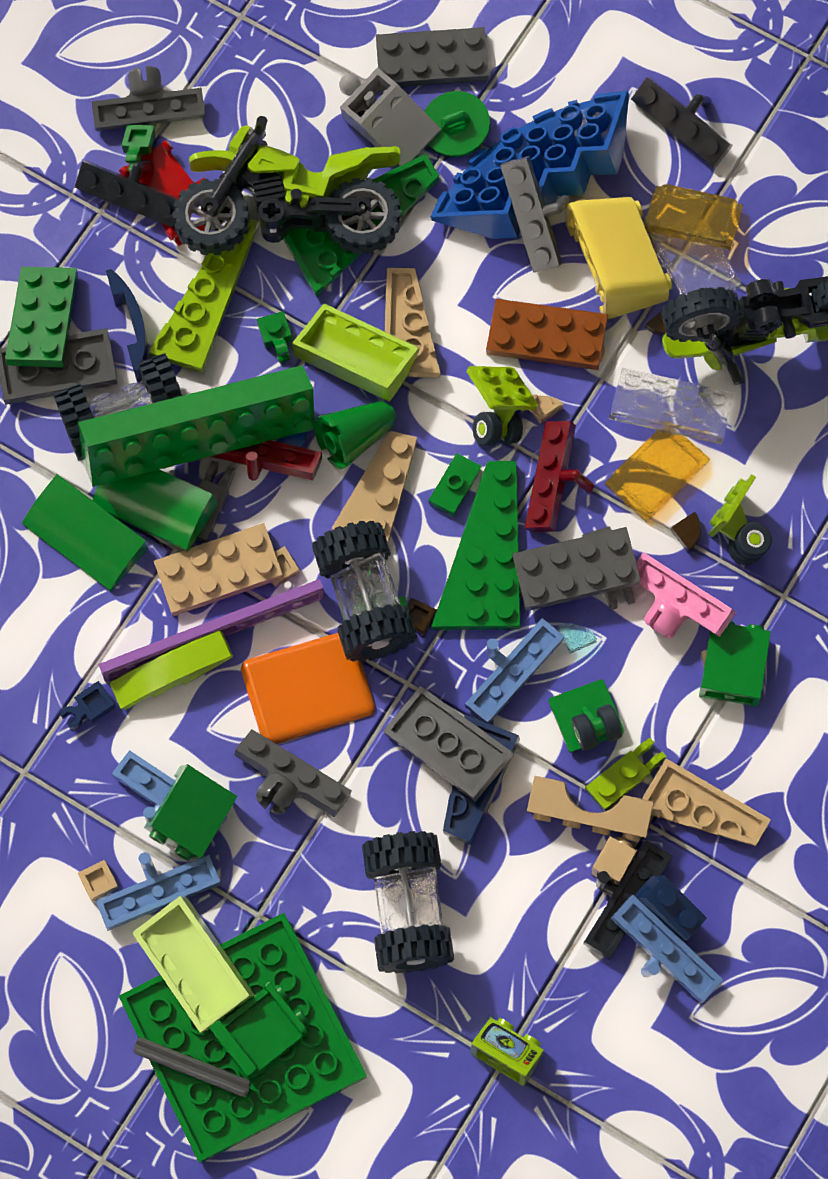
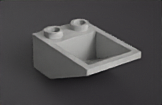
(390, 119)

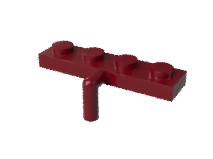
(276, 458)
(551, 477)

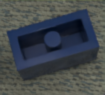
(671, 906)

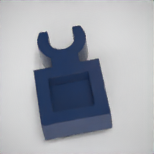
(92, 703)

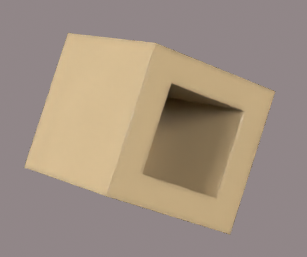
(615, 859)

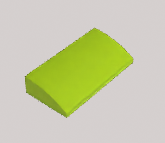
(355, 352)

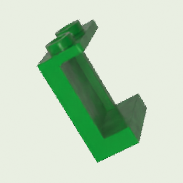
(735, 664)
(190, 813)
(260, 1030)

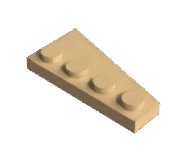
(407, 319)
(381, 485)
(699, 805)

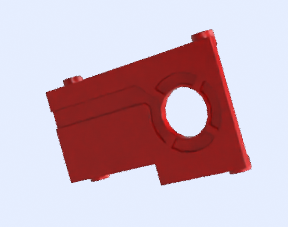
(165, 176)

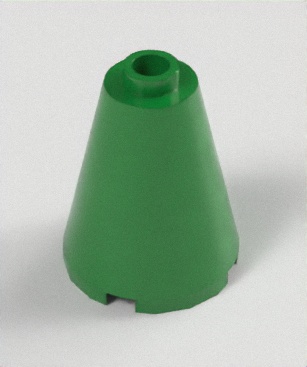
(352, 431)

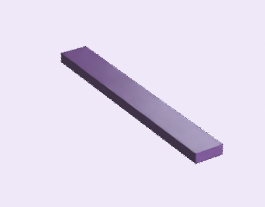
(227, 624)

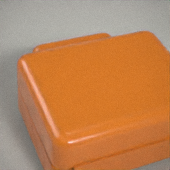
(306, 689)

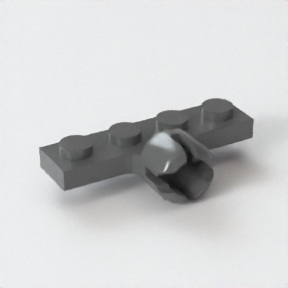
(147, 103)
(289, 777)

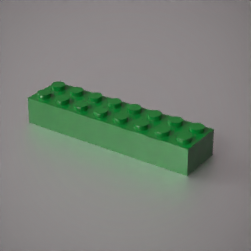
(197, 425)

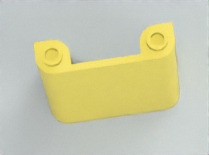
(618, 254)

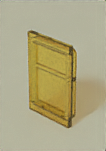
(693, 216)
(656, 472)

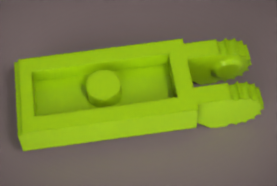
(623, 776)

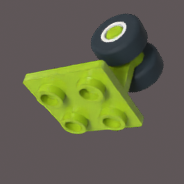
(504, 394)
(747, 540)

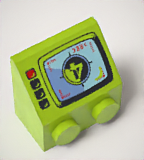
(507, 1050)

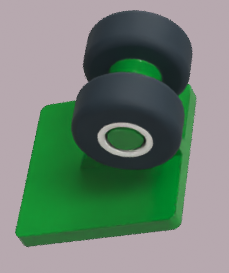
(586, 716)

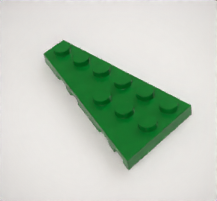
(324, 260)
(483, 576)

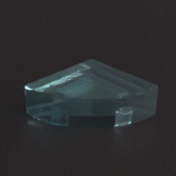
(576, 636)

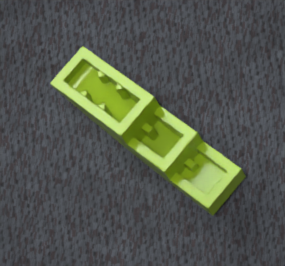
(171, 669)

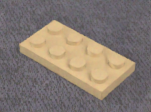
(218, 569)

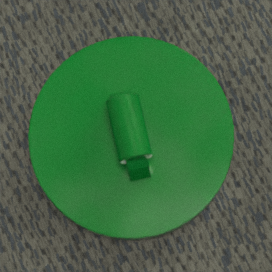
(462, 123)

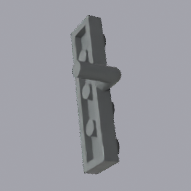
(533, 214)

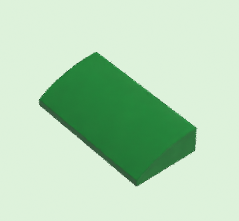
(159, 506)
(84, 533)

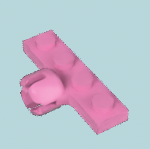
(679, 600)

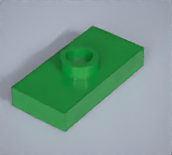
(455, 484)

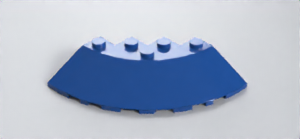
(564, 153)

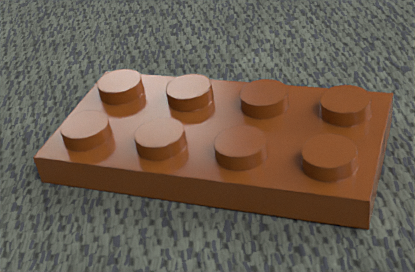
(547, 334)

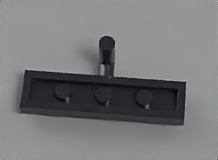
(682, 120)
(127, 190)
(606, 934)

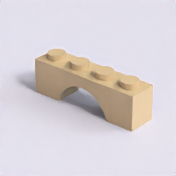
(552, 799)

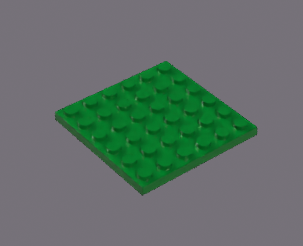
(294, 1082)

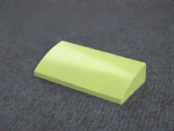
(193, 964)

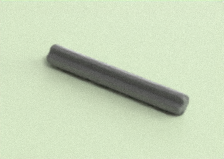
(192, 1067)

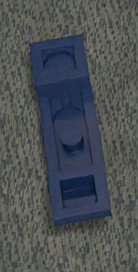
(123, 295)

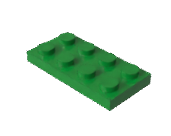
(41, 317)

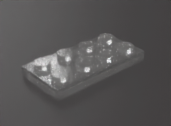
(671, 405)

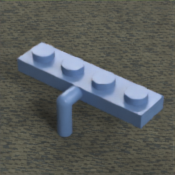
(513, 670)
(145, 781)
(157, 890)
(666, 950)

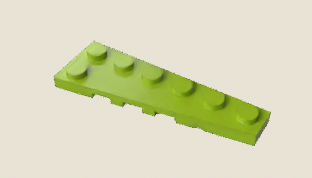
(198, 316)

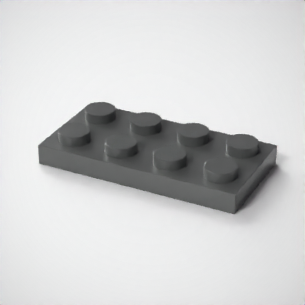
(434, 56)
(86, 363)
(576, 569)
(448, 743)

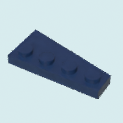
(464, 814)

